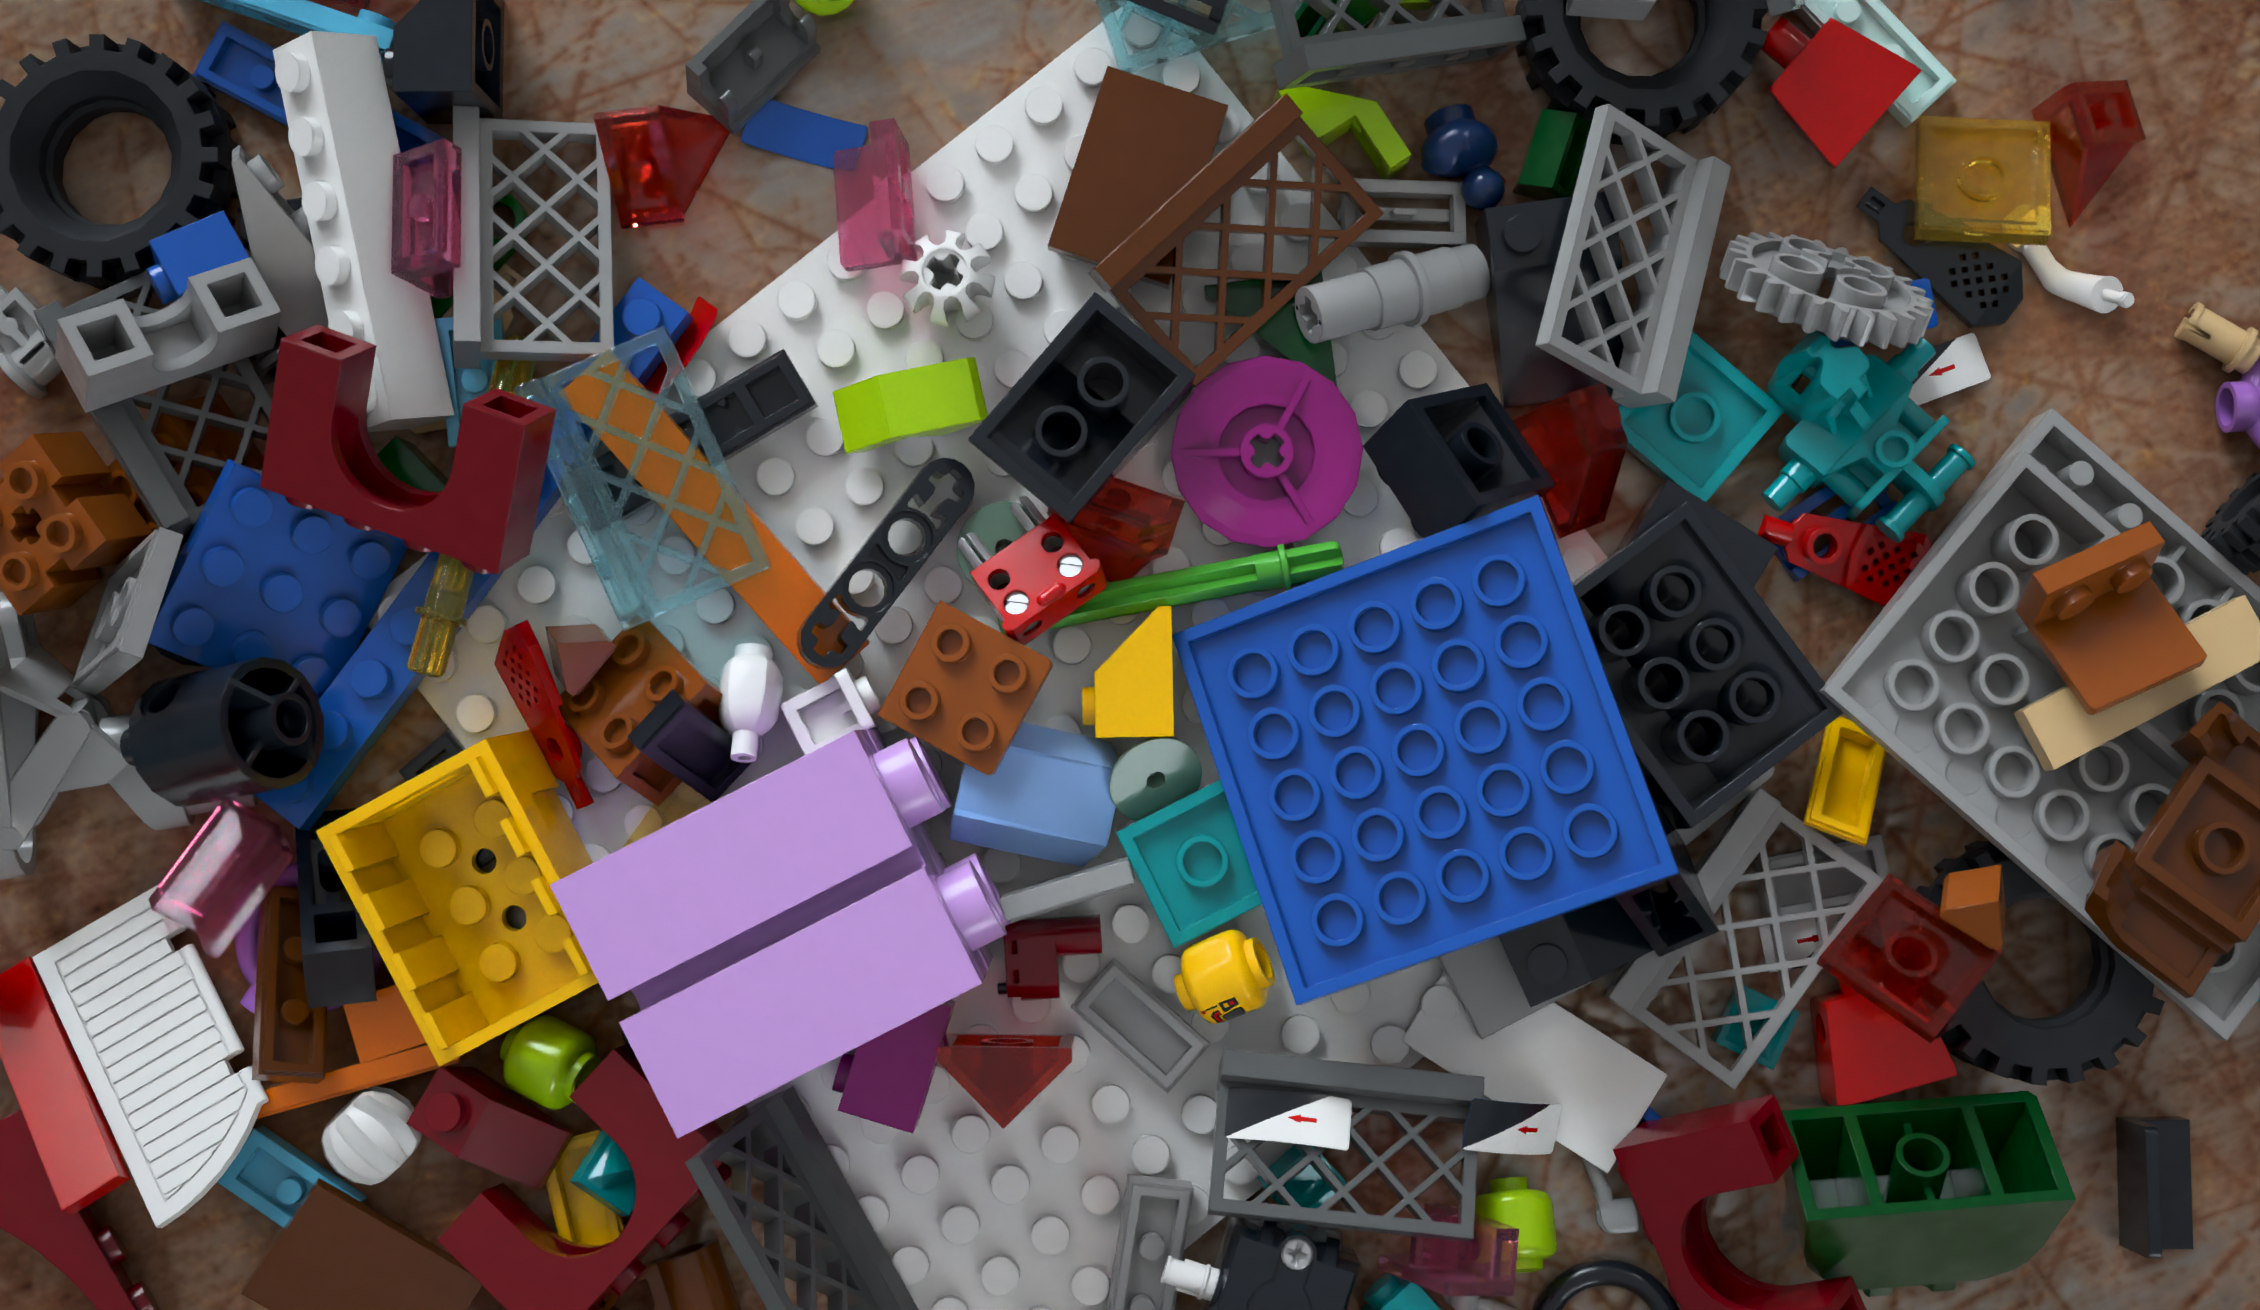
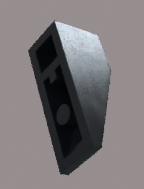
(333, 936)

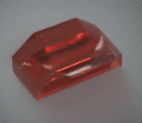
(1125, 527)

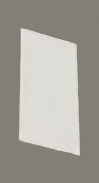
(1549, 1061)

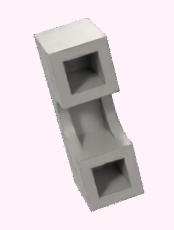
(214, 323)

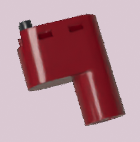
(1034, 949)

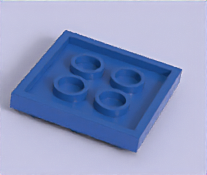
(273, 582)

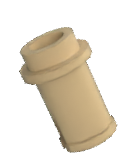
(2220, 338)

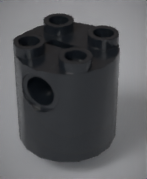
(225, 732)

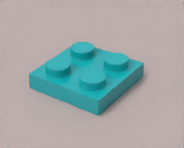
(1706, 428)
(1192, 864)

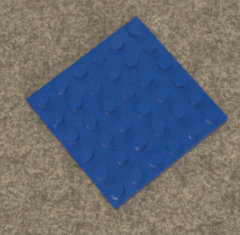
(1423, 752)

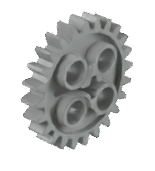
(1863, 303)

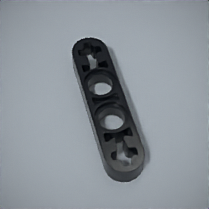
(880, 558)

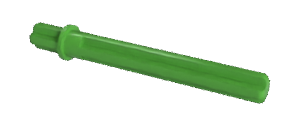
(1209, 581)

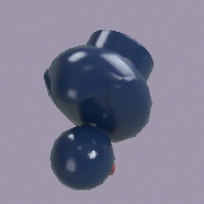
(1463, 148)

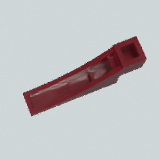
(65, 1239)

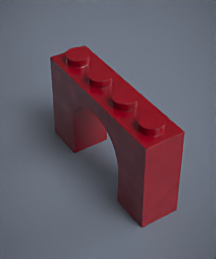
(325, 460)
(1707, 1152)
(539, 1270)

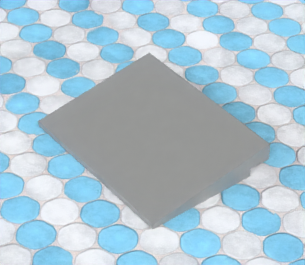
(1956, 661)

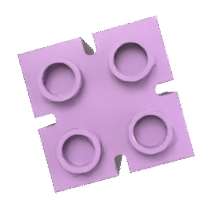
(784, 924)

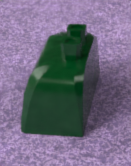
(1925, 1189)

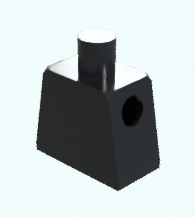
(1675, 916)

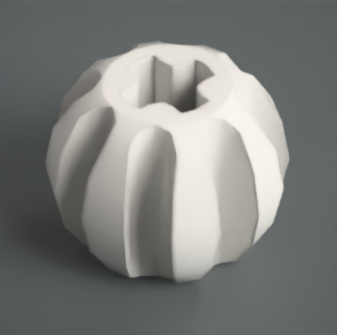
(944, 259)
(370, 1136)

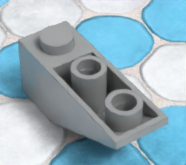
(279, 243)

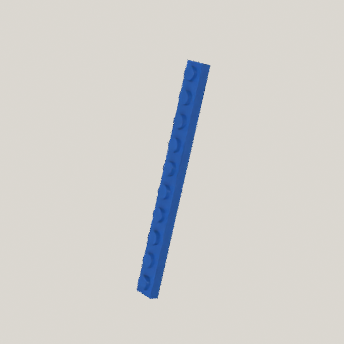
(377, 675)

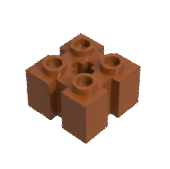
(60, 522)

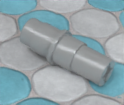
(1393, 292)

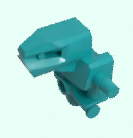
(1860, 431)

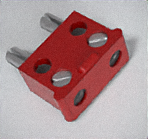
(1041, 574)

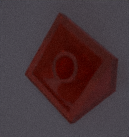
(1908, 959)
(1004, 1069)

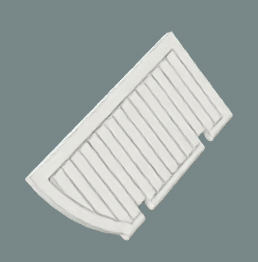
(154, 1052)

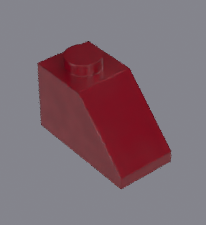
(489, 1126)

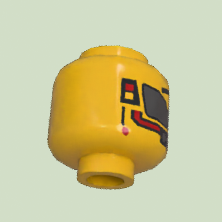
(1224, 976)

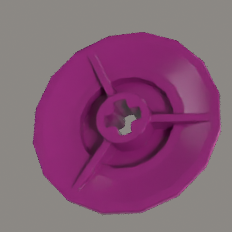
(1265, 402)

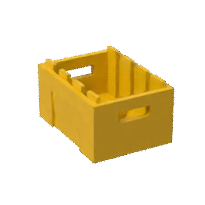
(442, 917)

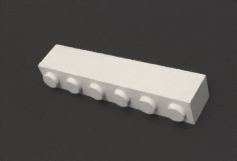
(345, 170)

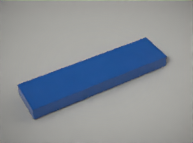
(246, 72)

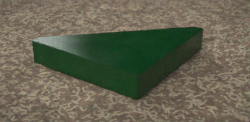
(1282, 330)

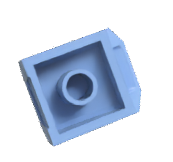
(1042, 800)

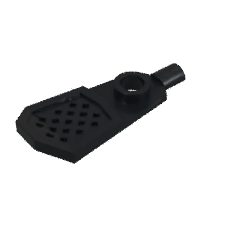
(1936, 258)

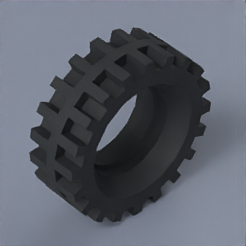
(1670, 101)
(58, 103)
(2055, 1045)

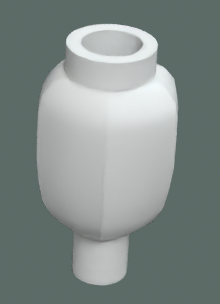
(750, 698)

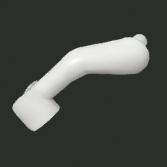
(2088, 290)

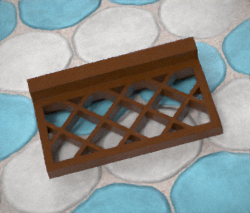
(1199, 199)

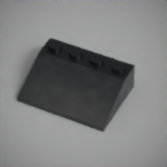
(1697, 666)

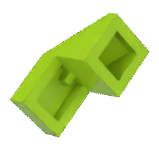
(1335, 114)
(910, 404)

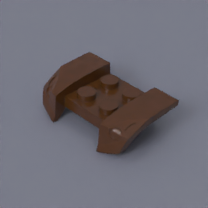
(2196, 867)

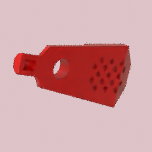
(1848, 552)
(538, 700)

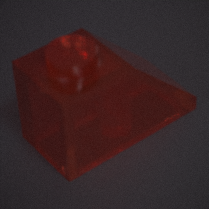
(1582, 451)

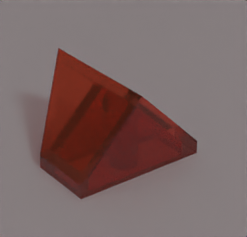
(2089, 136)
(657, 160)

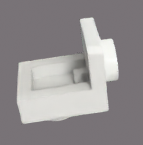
(832, 710)

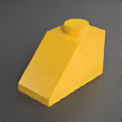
(1135, 684)

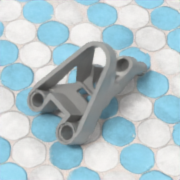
(71, 754)

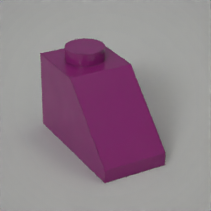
(894, 1071)

